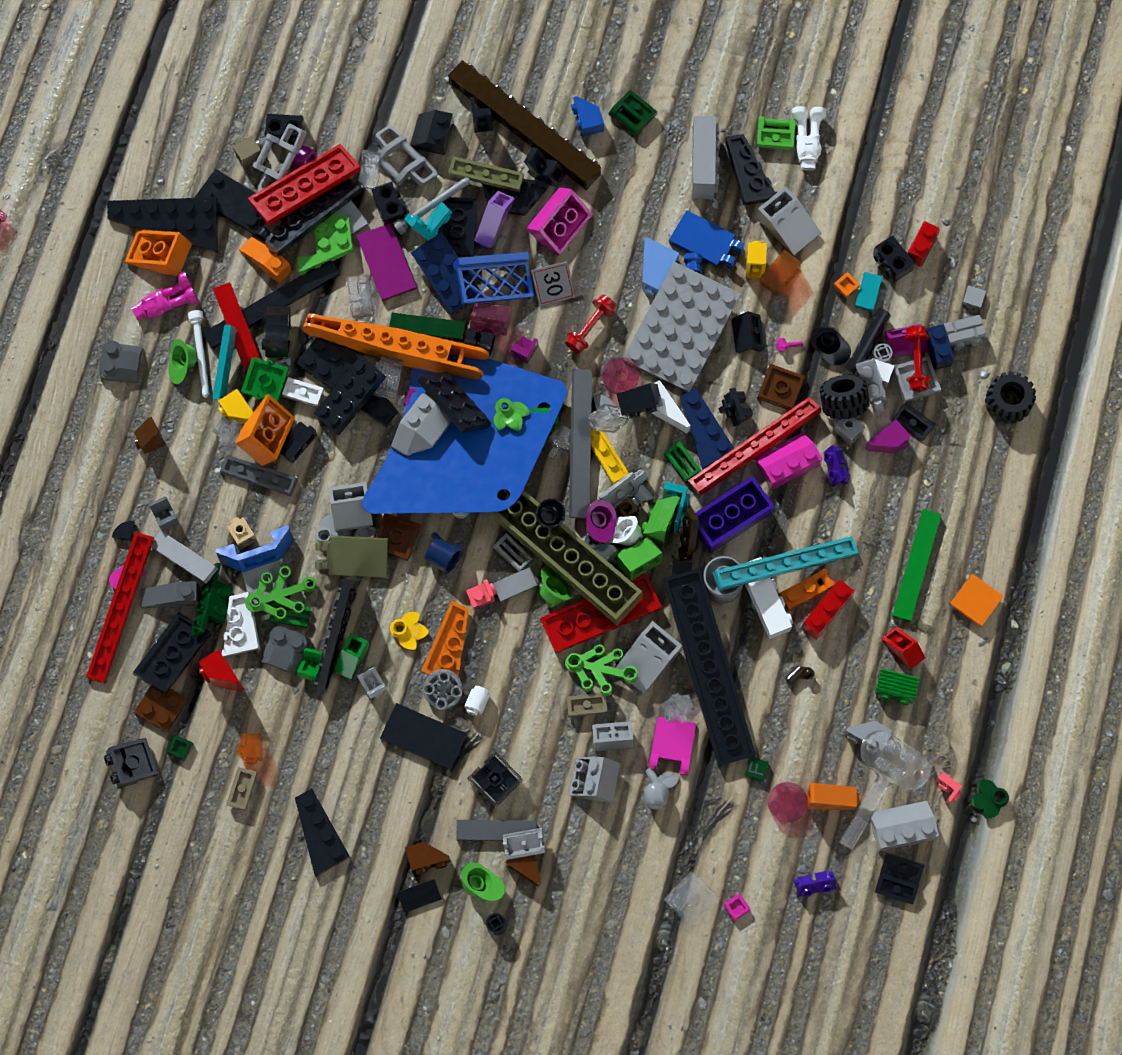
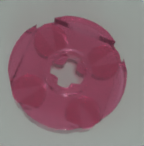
(616, 366)

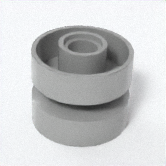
(723, 596)

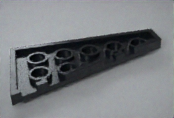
(190, 216)
(309, 216)
(329, 364)

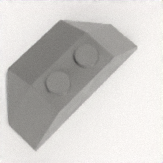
(420, 426)

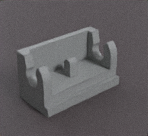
(612, 736)
(524, 843)

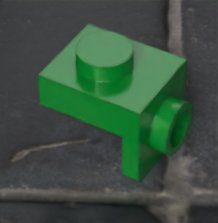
(309, 666)

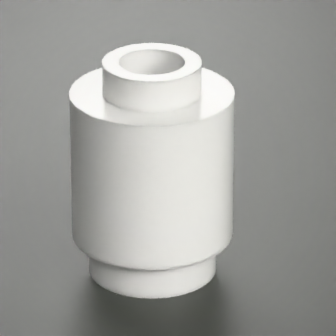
(477, 700)

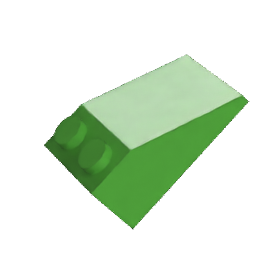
(661, 520)

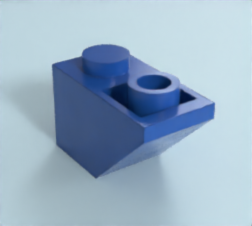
(588, 115)

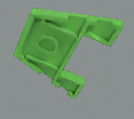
(332, 242)

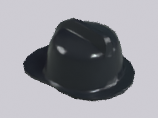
(831, 345)

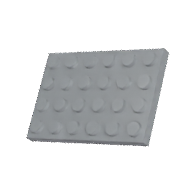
(682, 327)

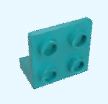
(431, 226)
(671, 490)

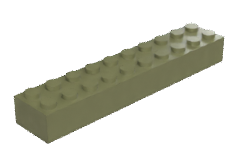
(570, 558)

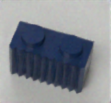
(939, 347)

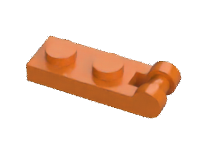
(807, 589)

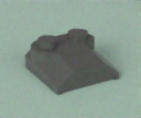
(120, 362)
(285, 649)

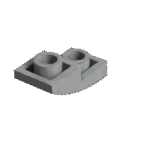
(515, 584)

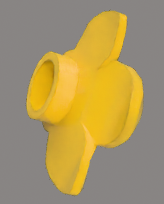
(411, 630)

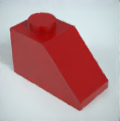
(904, 647)

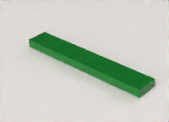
(916, 565)

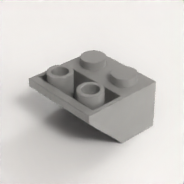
(348, 507)
(594, 779)

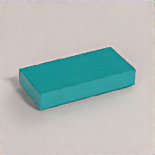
(868, 291)

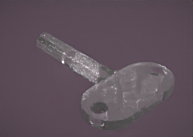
(893, 764)

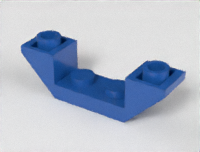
(257, 557)

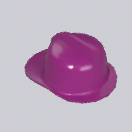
(601, 521)

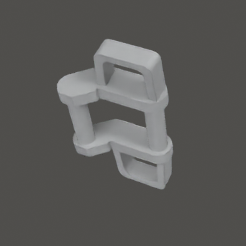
(289, 159)
(409, 170)

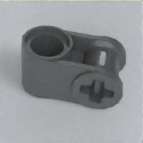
(606, 549)

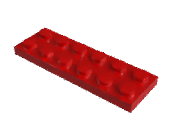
(304, 184)
(584, 621)

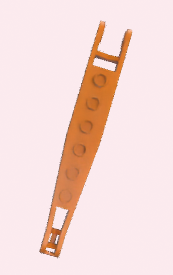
(413, 348)

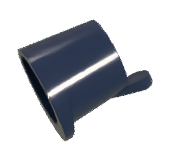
(443, 554)

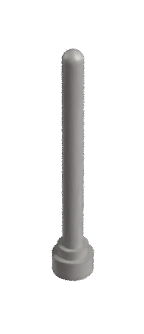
(402, 225)

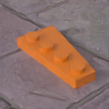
(449, 641)

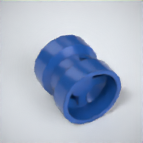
(693, 262)

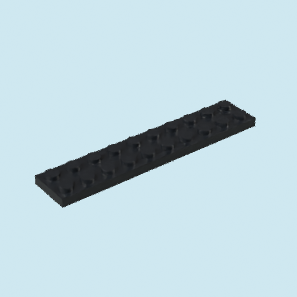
(709, 667)

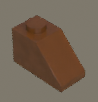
(148, 436)

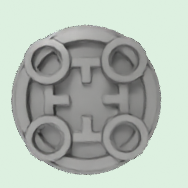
(442, 689)

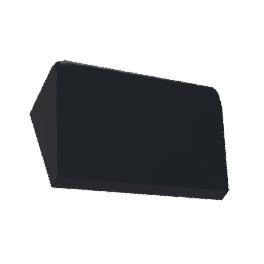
(914, 421)
(419, 896)

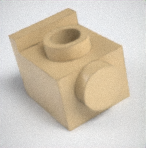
(242, 538)

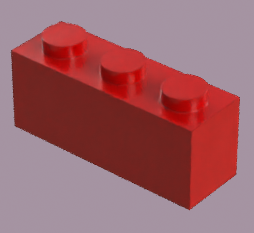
(827, 609)

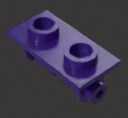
(834, 457)
(824, 883)

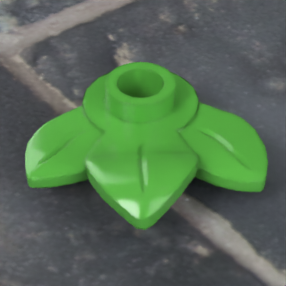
(512, 416)

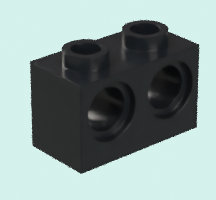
(281, 121)
(385, 205)
(897, 257)

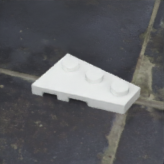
(241, 628)

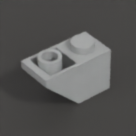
(857, 733)

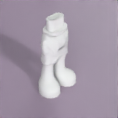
(808, 146)

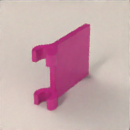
(673, 742)

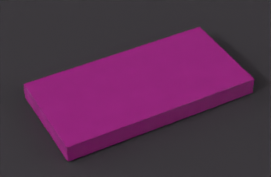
(386, 262)

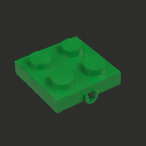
(264, 379)

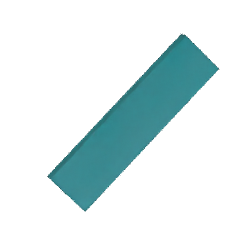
(224, 362)

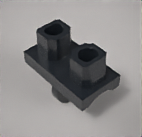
(732, 407)

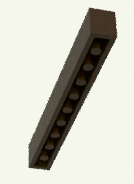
(524, 124)

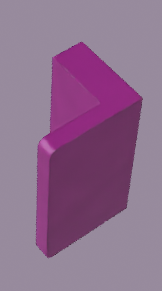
(899, 345)

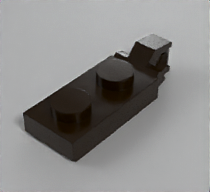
(689, 535)

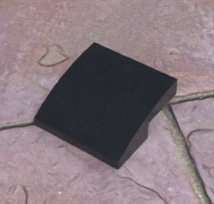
(899, 878)

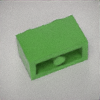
(639, 558)

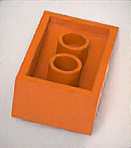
(159, 251)
(265, 431)

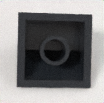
(433, 132)

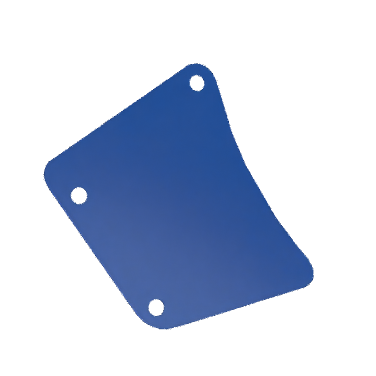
(471, 467)

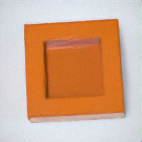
(846, 285)

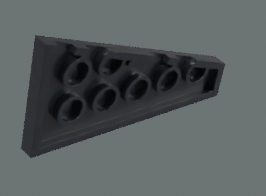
(338, 628)

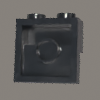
(130, 763)

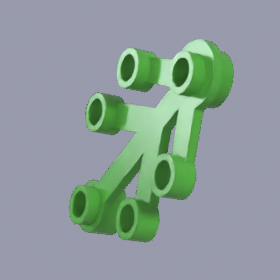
(278, 595)
(599, 668)

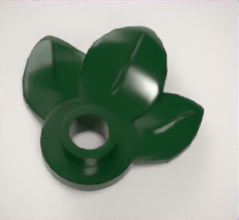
(986, 800)

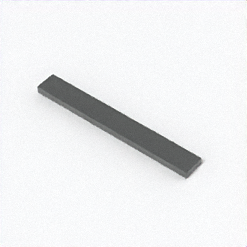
(580, 443)

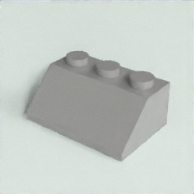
(904, 826)

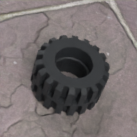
(1010, 383)
(844, 397)

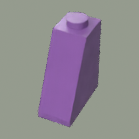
(493, 219)

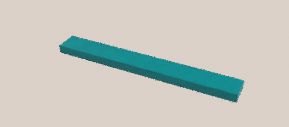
(785, 563)

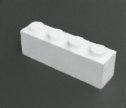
(769, 606)

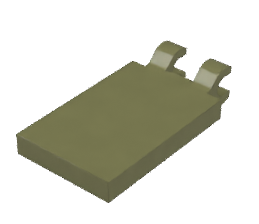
(354, 556)

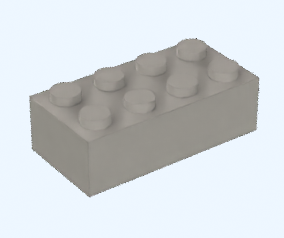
(705, 157)

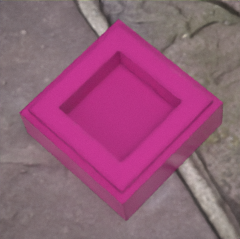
(736, 907)

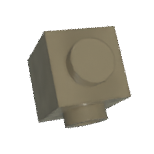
(247, 151)

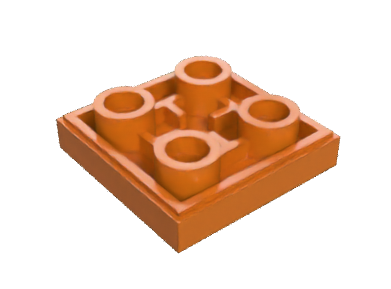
(976, 600)

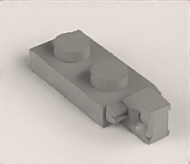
(877, 393)
(624, 488)

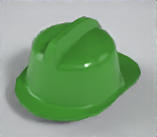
(182, 360)
(553, 588)
(482, 882)

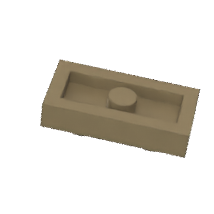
(586, 705)
(242, 788)

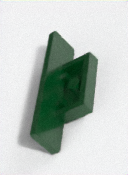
(212, 603)

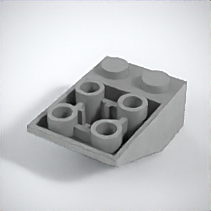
(788, 221)
(650, 656)

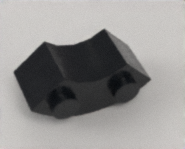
(277, 331)

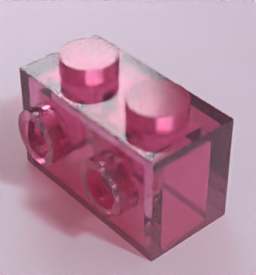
(491, 318)

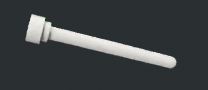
(196, 319)

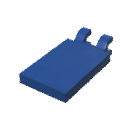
(703, 237)

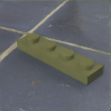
(486, 174)

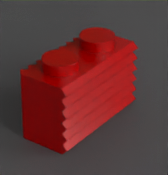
(923, 243)

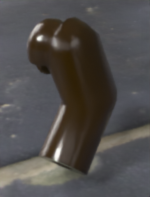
(800, 672)

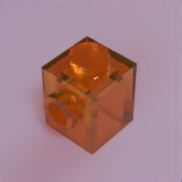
(251, 748)

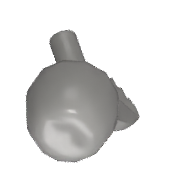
(657, 792)

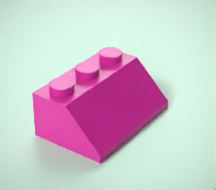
(559, 220)
(788, 460)

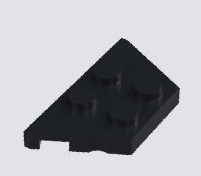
(524, 200)

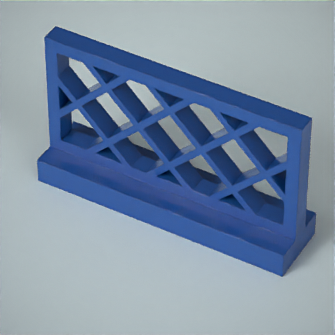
(495, 262)

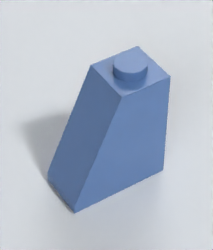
(656, 265)

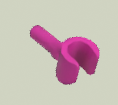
(782, 345)

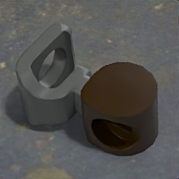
(630, 506)

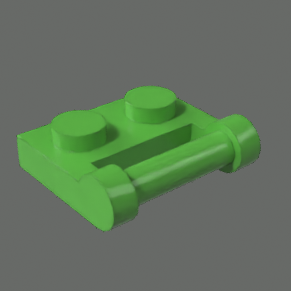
(775, 137)

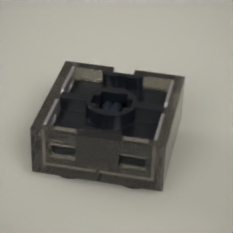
(487, 780)

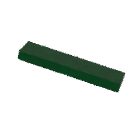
(429, 326)

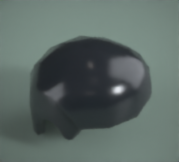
(550, 513)

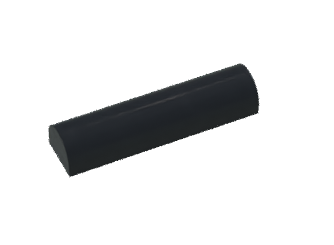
(867, 341)

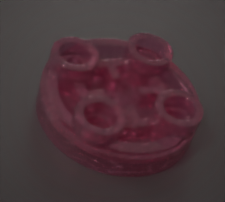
(787, 802)

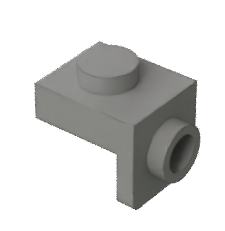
(372, 682)

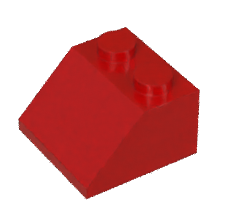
(217, 670)

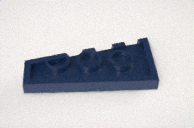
(706, 432)

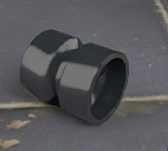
(480, 340)

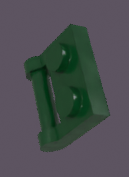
(636, 108)

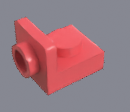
(481, 594)
(948, 784)

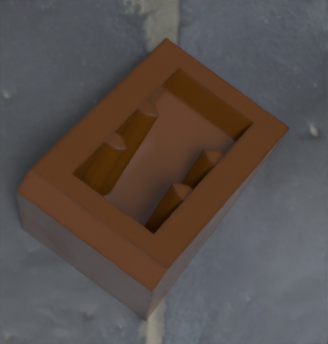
(526, 867)

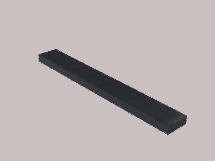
(281, 297)

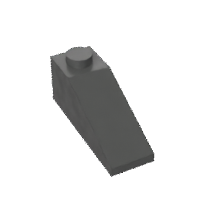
(171, 595)

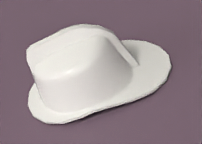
(626, 531)

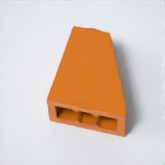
(832, 797)

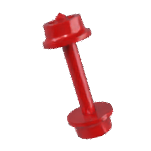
(916, 335)
(576, 341)

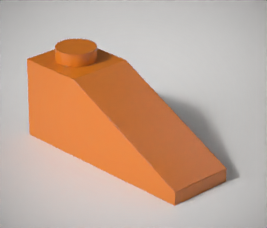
(264, 258)

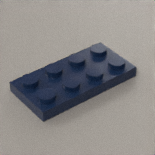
(436, 262)

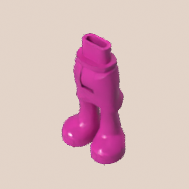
(157, 303)

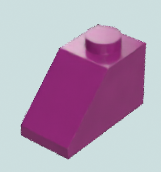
(890, 439)

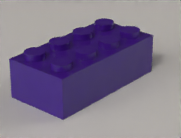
(733, 514)

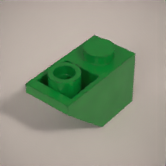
(351, 656)

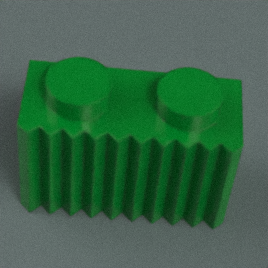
(896, 686)

